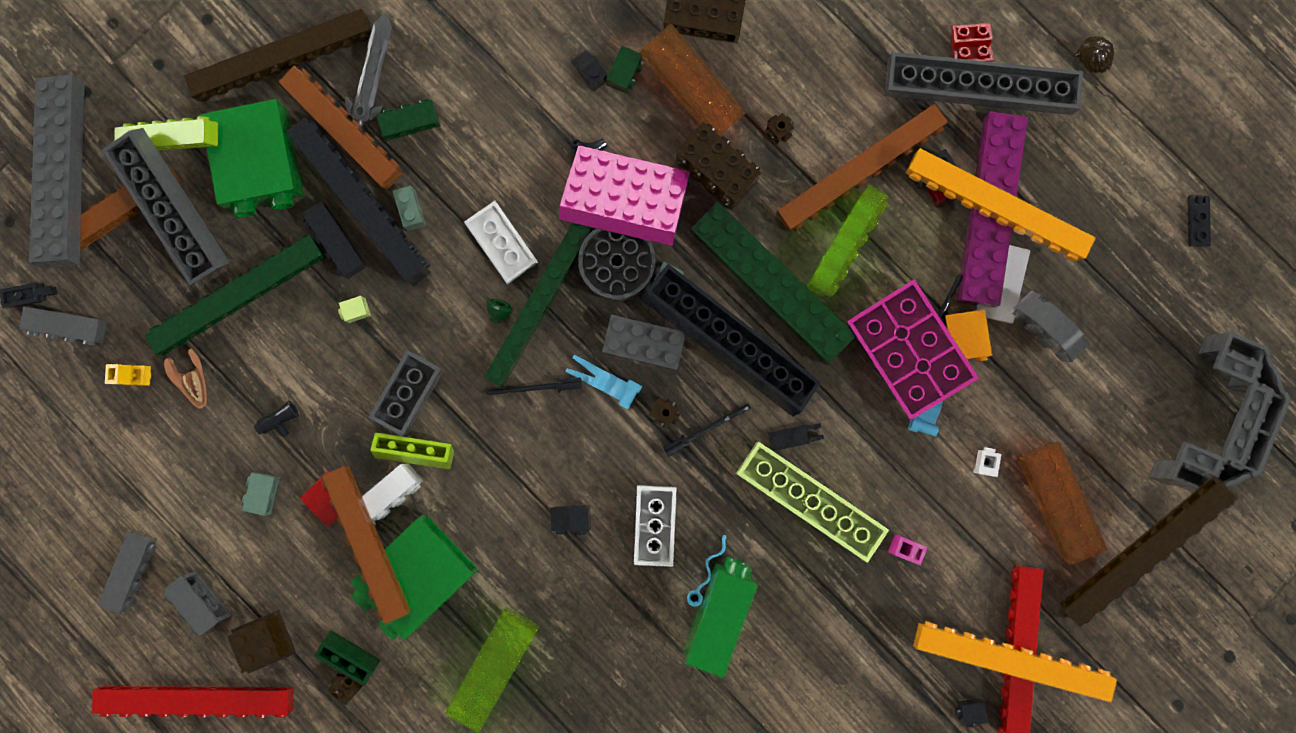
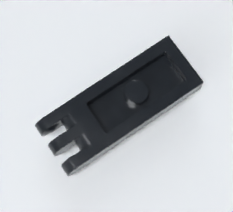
(1199, 221)

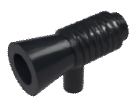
(276, 419)

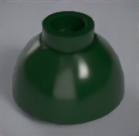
(498, 310)

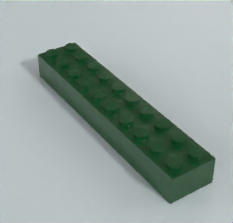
(772, 283)

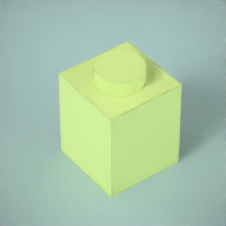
(354, 309)

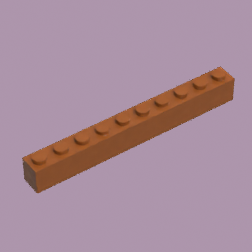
(861, 168)

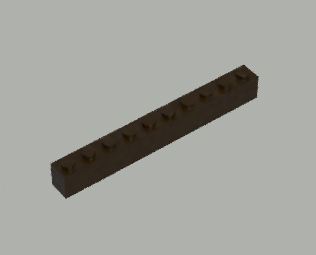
(278, 55)
(1148, 550)

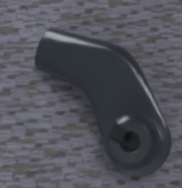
(598, 145)

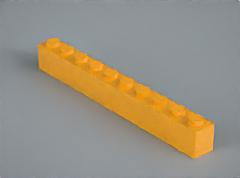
(1000, 205)
(1015, 662)

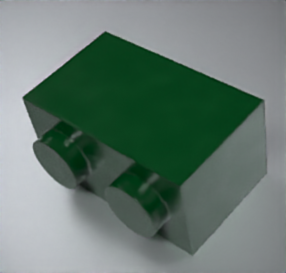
(625, 69)

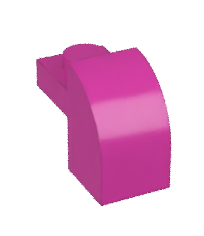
(907, 549)

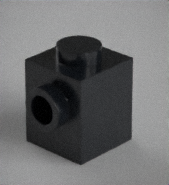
(971, 712)

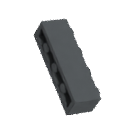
(64, 325)
(127, 572)

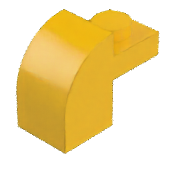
(127, 374)

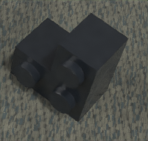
(571, 519)

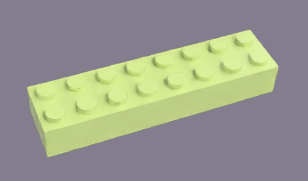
(812, 501)

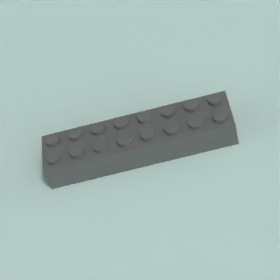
(165, 205)

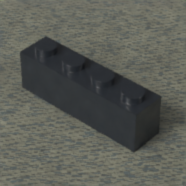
(334, 240)

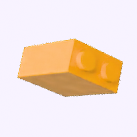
(970, 334)

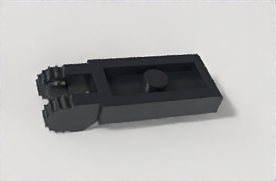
(792, 437)

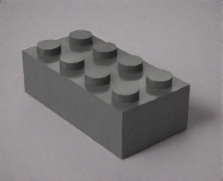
(643, 342)
(406, 393)

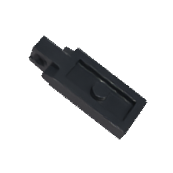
(25, 295)

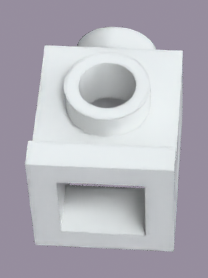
(992, 467)

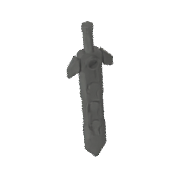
(363, 108)

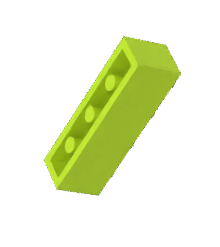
(412, 451)

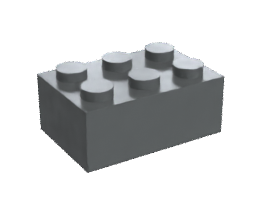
(196, 603)

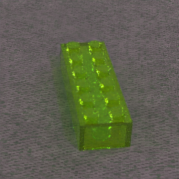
(847, 241)
(492, 670)

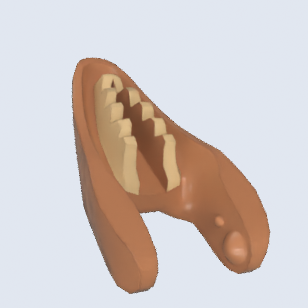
(191, 383)

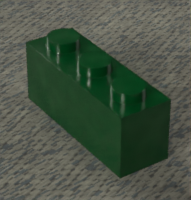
(408, 119)
(347, 658)

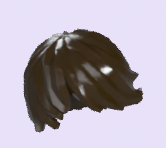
(1096, 54)

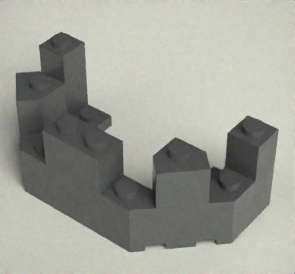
(1254, 423)

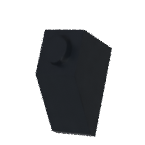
(590, 70)

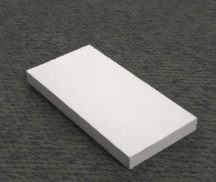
(501, 242)
(1013, 281)

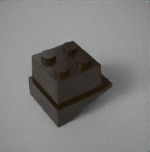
(261, 642)

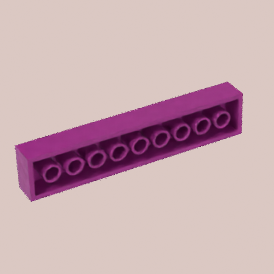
(987, 240)

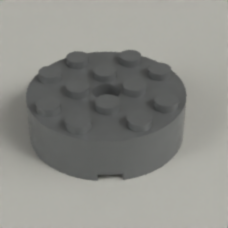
(612, 281)
(1051, 327)

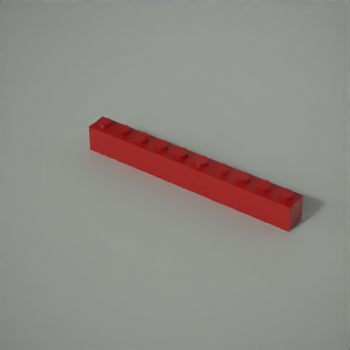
(1022, 633)
(192, 700)

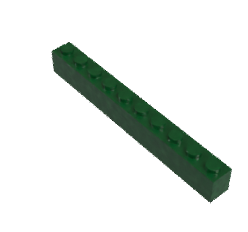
(235, 295)
(537, 305)

